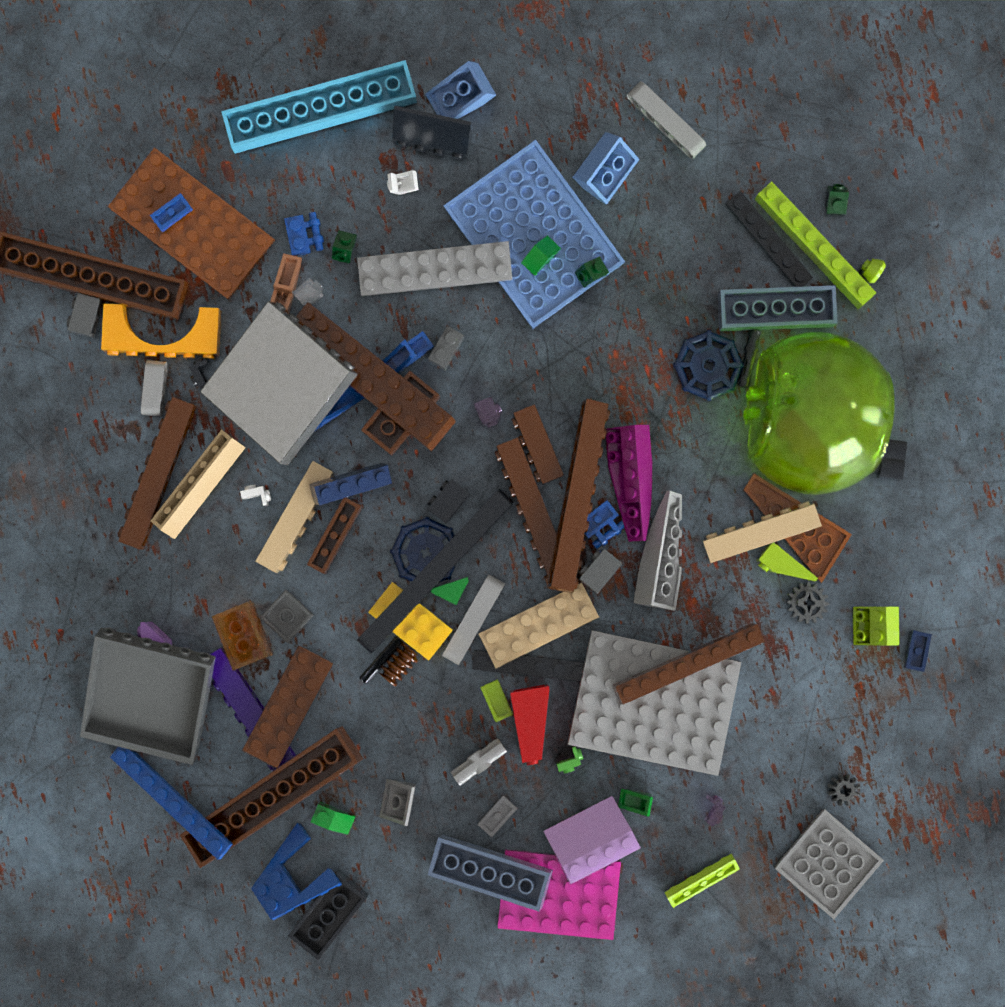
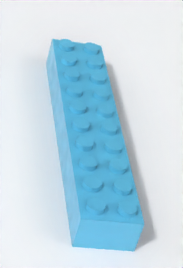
(319, 107)

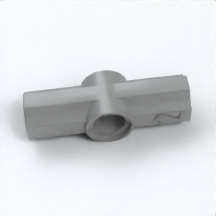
(478, 761)

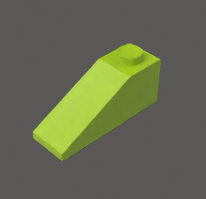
(778, 561)

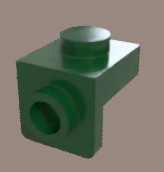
(837, 199)
(343, 246)
(591, 271)

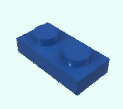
(171, 212)

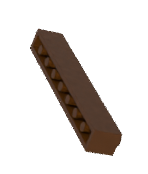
(157, 473)
(530, 501)
(688, 663)

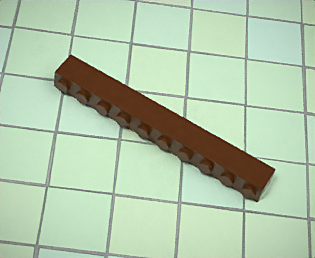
(578, 495)

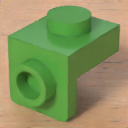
(568, 764)

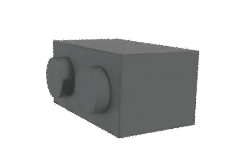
(85, 315)
(446, 348)

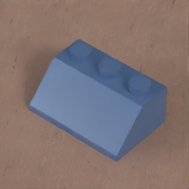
(606, 167)

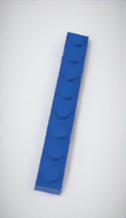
(172, 801)

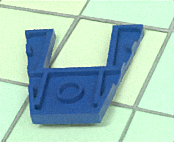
(276, 887)

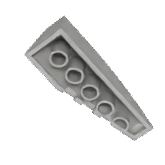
(659, 566)

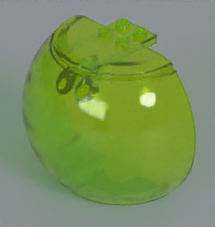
(819, 413)

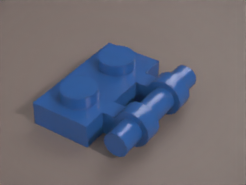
(298, 236)
(598, 519)

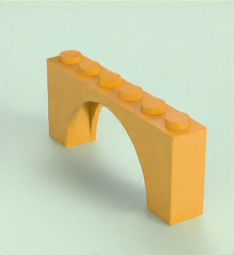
(200, 341)

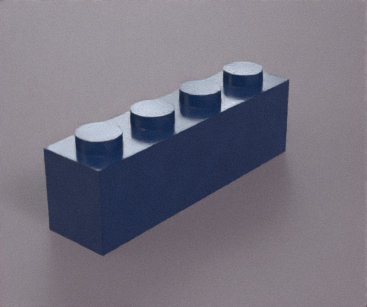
(350, 483)

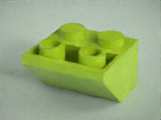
(876, 625)

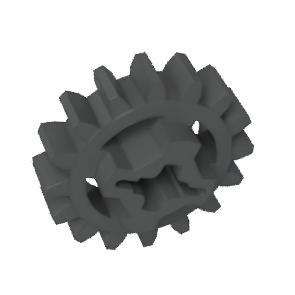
(807, 611)

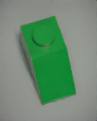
(332, 818)

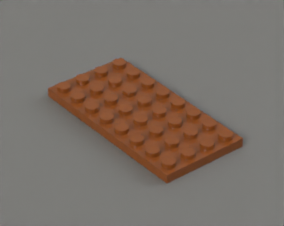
(209, 240)

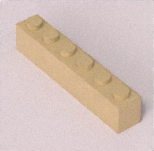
(197, 484)
(292, 521)
(761, 533)

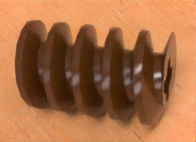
(399, 665)

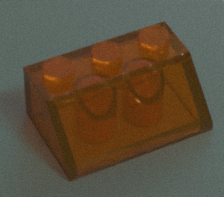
(242, 635)

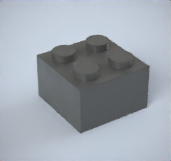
(599, 571)

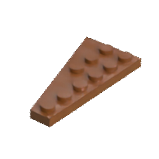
(815, 547)

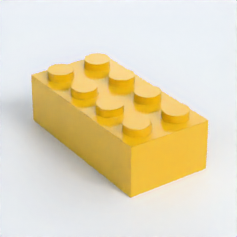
(419, 629)

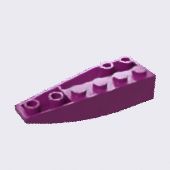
(631, 476)

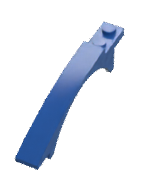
(398, 360)

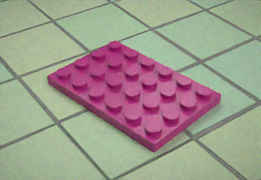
(572, 909)

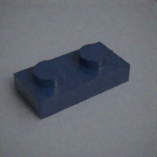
(917, 650)

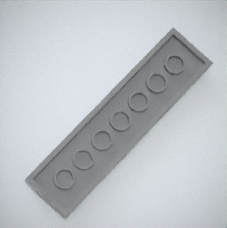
(435, 268)

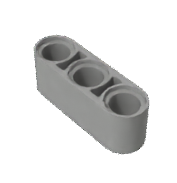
(154, 388)

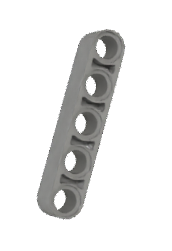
(666, 120)
(473, 619)

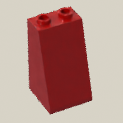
(530, 719)

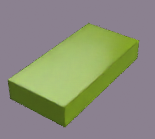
(496, 700)

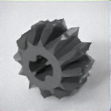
(849, 795)

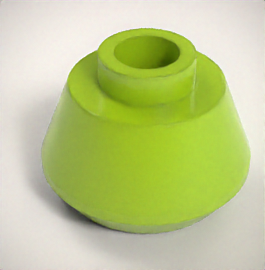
(873, 269)

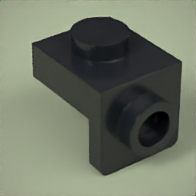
(198, 378)

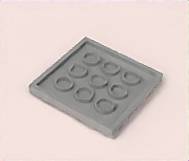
(828, 863)

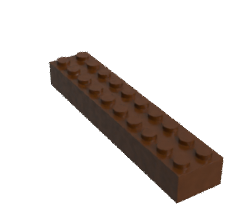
(92, 276)
(381, 383)
(279, 791)

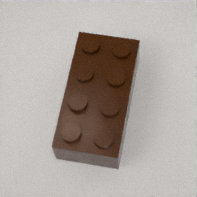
(386, 431)

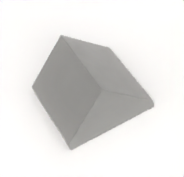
(397, 801)

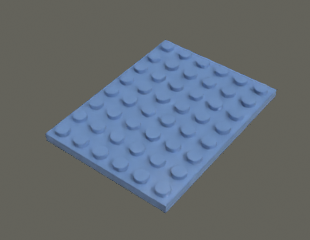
(523, 205)

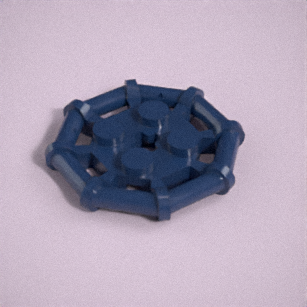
(713, 355)
(418, 543)

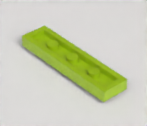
(702, 880)

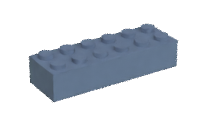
(777, 308)
(490, 872)

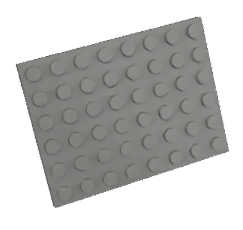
(696, 704)

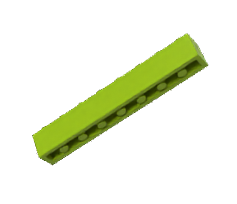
(815, 245)

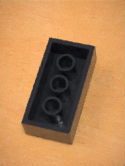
(328, 916)

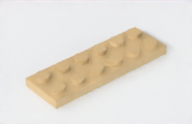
(538, 626)

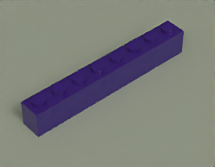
(240, 696)

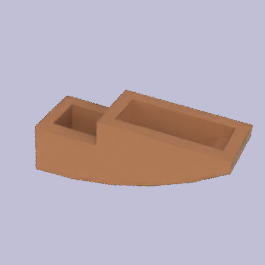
(286, 280)

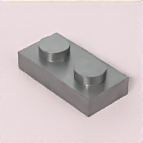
(497, 816)

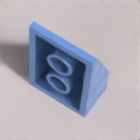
(461, 92)

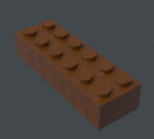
(287, 707)

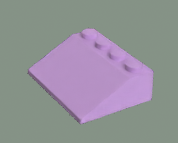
(591, 840)

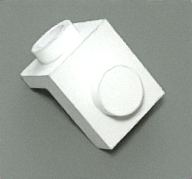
(402, 182)
(252, 491)

